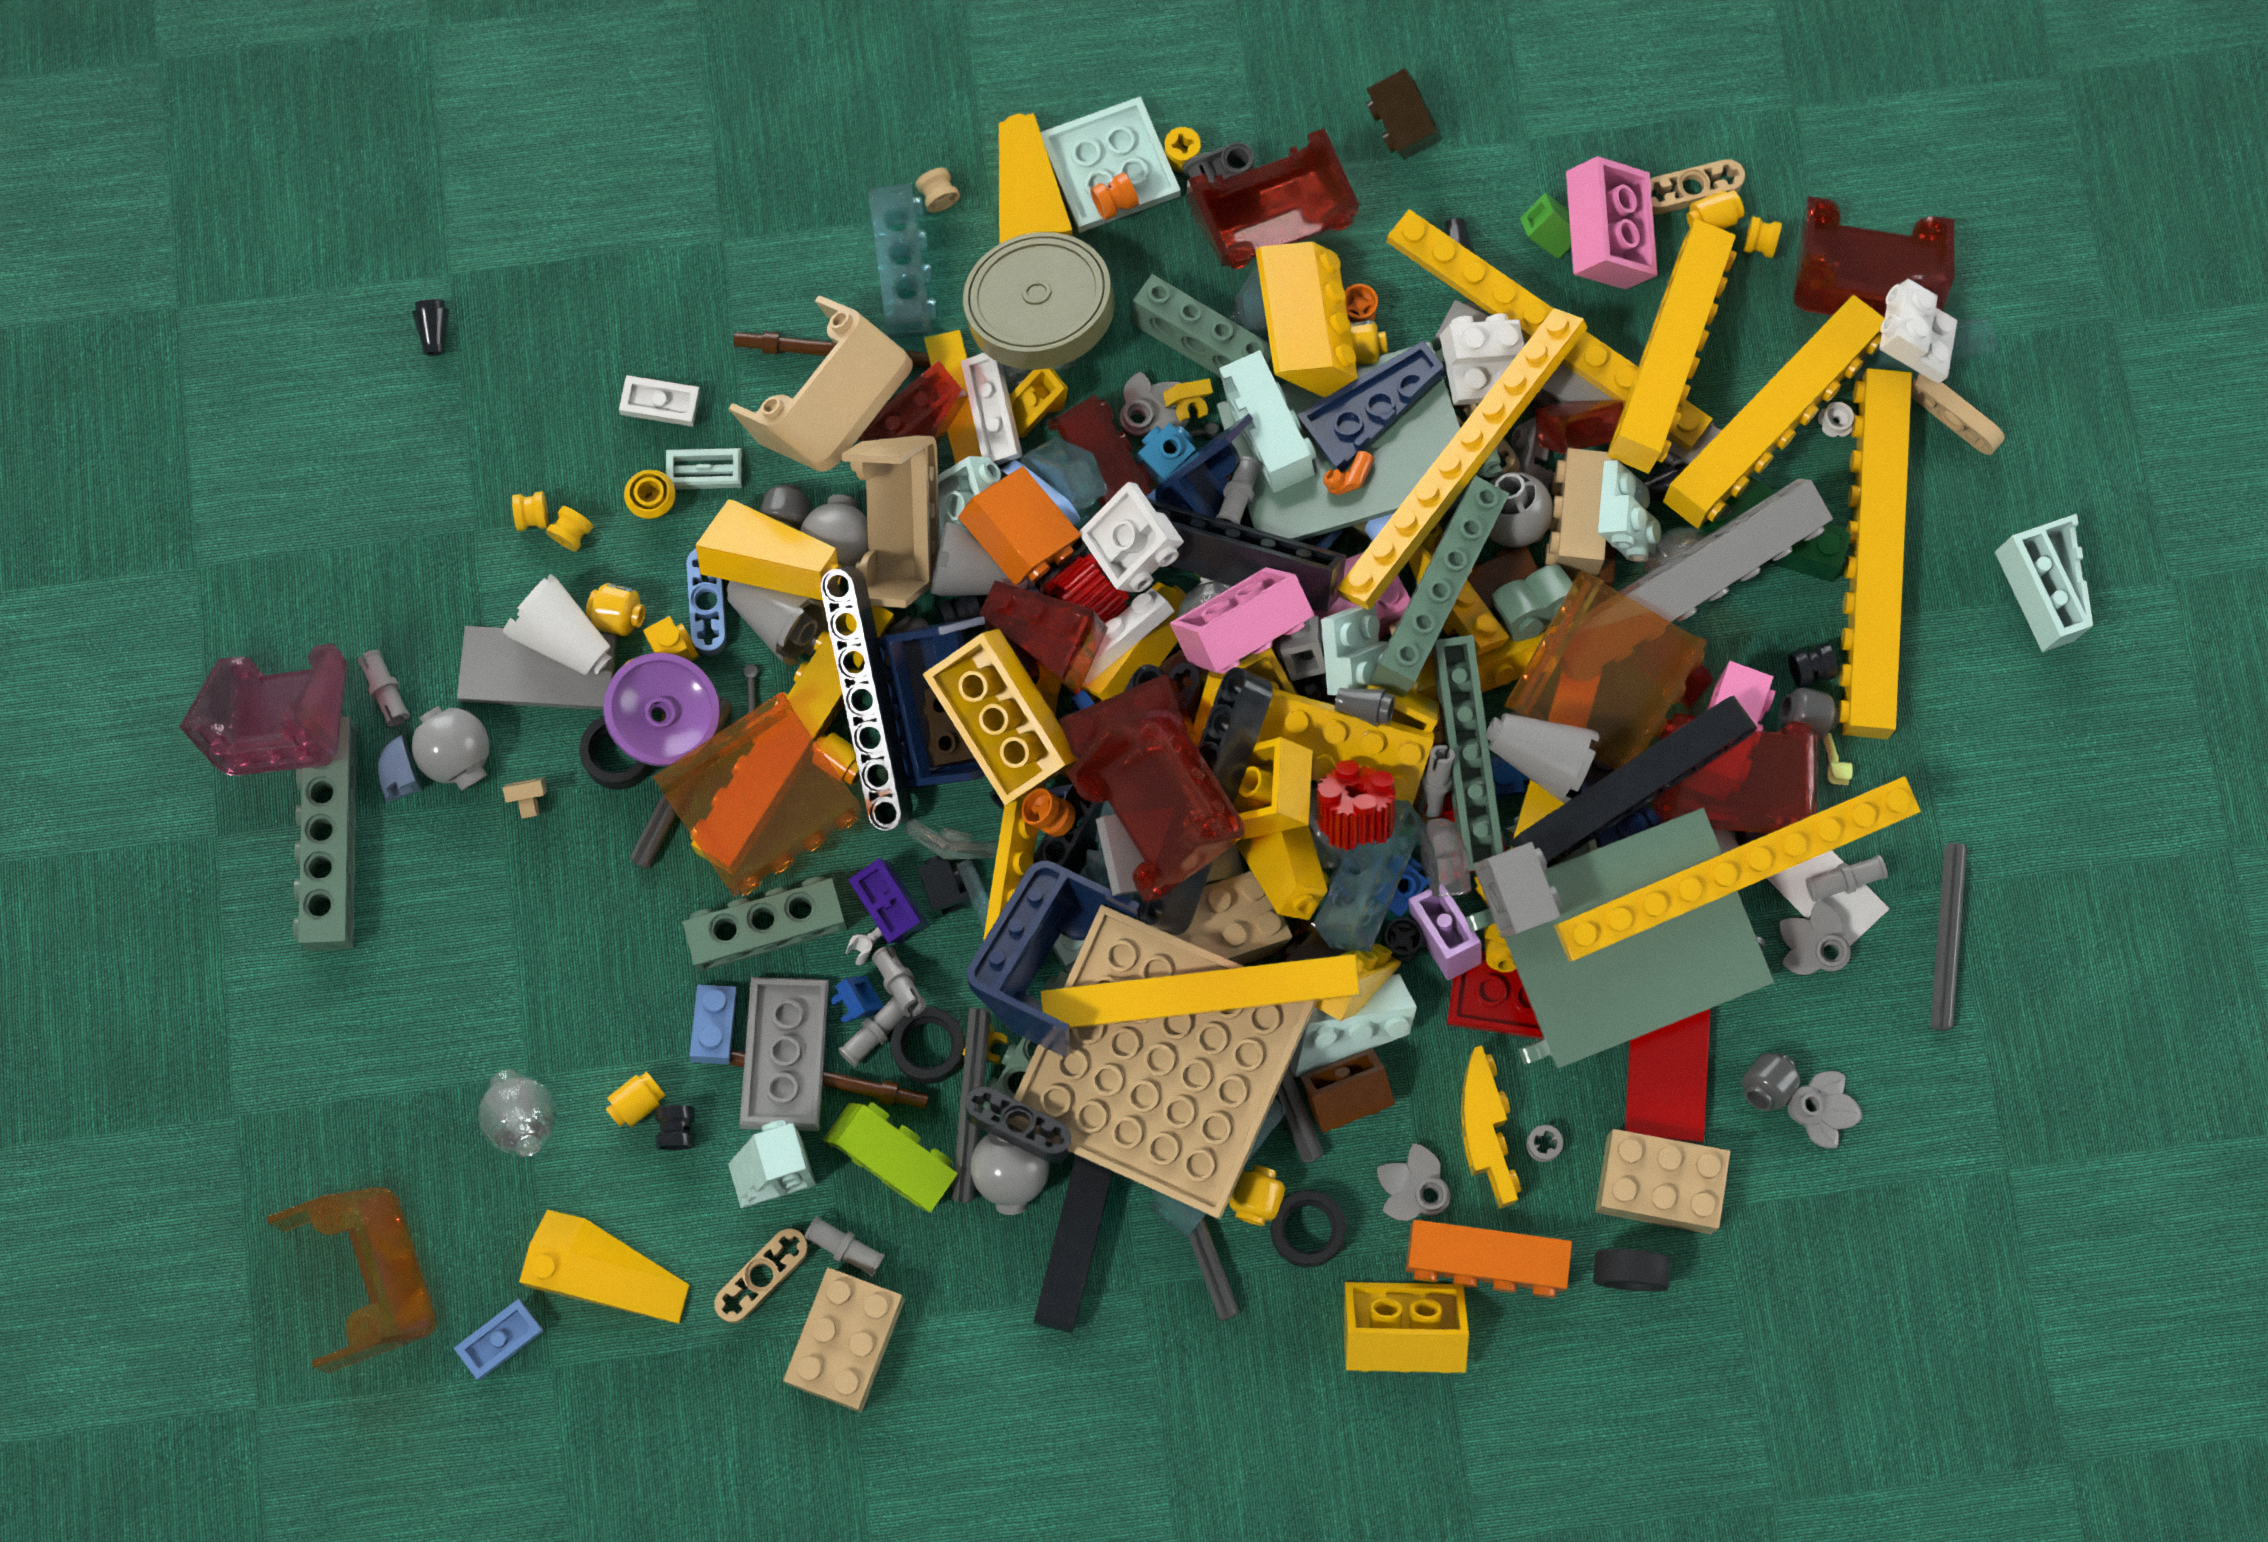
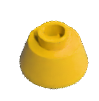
(649, 494)

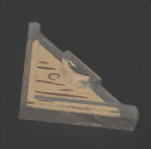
(950, 842)

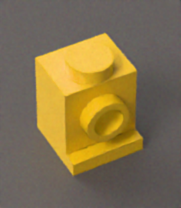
(671, 639)

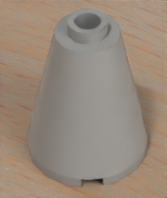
(965, 565)
(782, 620)
(1544, 751)

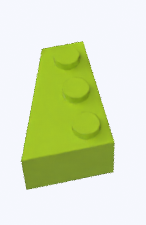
(891, 1154)

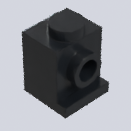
(943, 887)

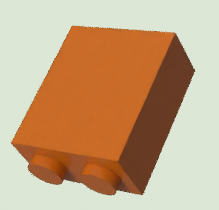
(1020, 527)

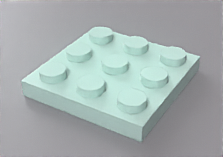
(1103, 146)

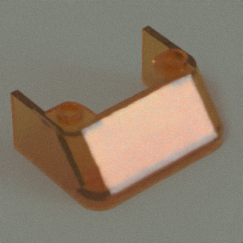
(389, 1266)

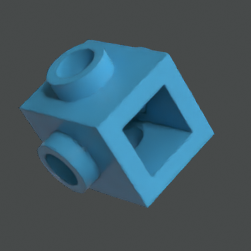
(1156, 460)

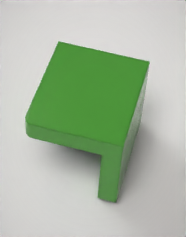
(1548, 225)

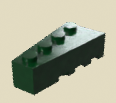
(1816, 557)

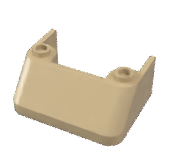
(837, 397)
(900, 516)

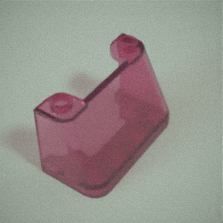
(269, 721)

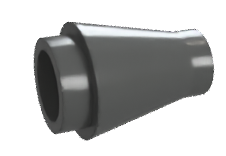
(1368, 705)

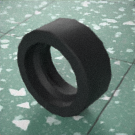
(607, 779)
(940, 1072)
(1337, 1222)
(1631, 1270)

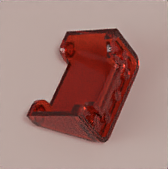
(1274, 202)
(1867, 263)
(1753, 786)
(1160, 796)

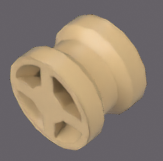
(937, 190)

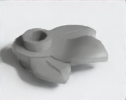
(1149, 402)
(1810, 937)
(1830, 1108)
(1408, 1183)

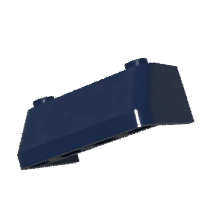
(1202, 479)
(905, 660)
(1040, 909)

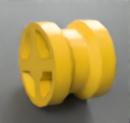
(1174, 150)
(1762, 237)
(530, 511)
(569, 528)

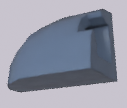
(397, 770)

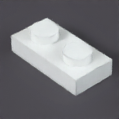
(659, 400)

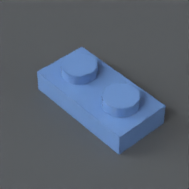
(713, 1024)
(498, 1339)

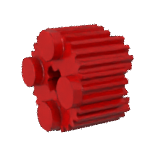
(1086, 586)
(1355, 805)

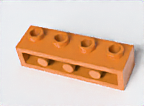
(1488, 1257)

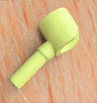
(1837, 771)

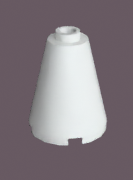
(559, 629)

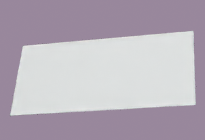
(1857, 909)

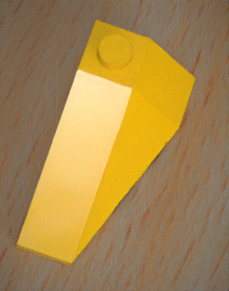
(592, 1266)

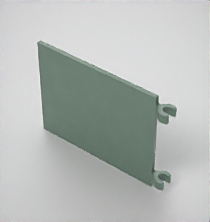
(1400, 456)
(1645, 977)

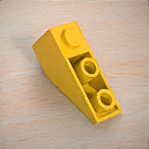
(1373, 971)

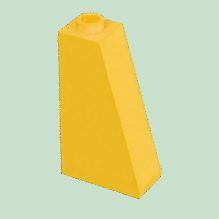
(1027, 183)
(764, 553)
(1149, 650)
(1287, 870)

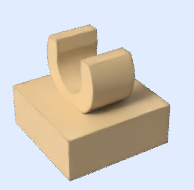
(526, 793)

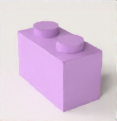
(1445, 933)

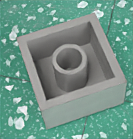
(1518, 889)

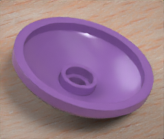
(666, 685)

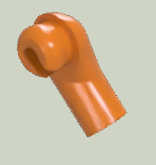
(1350, 480)

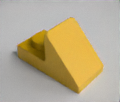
(1035, 397)

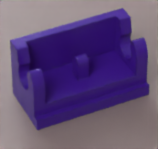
(888, 901)

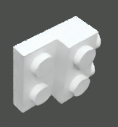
(1918, 331)
(1478, 354)
(1131, 539)

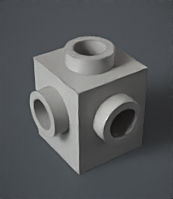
(1303, 650)

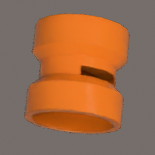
(1117, 195)
(1361, 299)
(1048, 812)

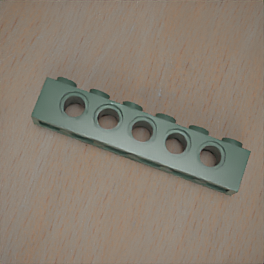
(1439, 586)
(1465, 734)
(336, 927)

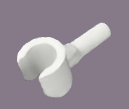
(863, 944)

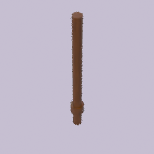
(772, 343)
(887, 1093)

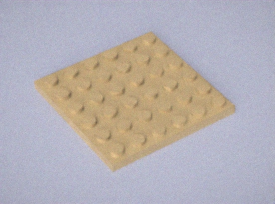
(1165, 1095)

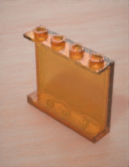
(1607, 670)
(758, 795)

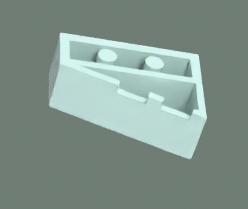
(1274, 429)
(2049, 581)
(1381, 1020)
(771, 1165)

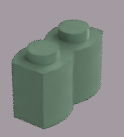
(1531, 603)

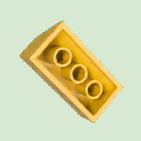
(1307, 316)
(1001, 715)

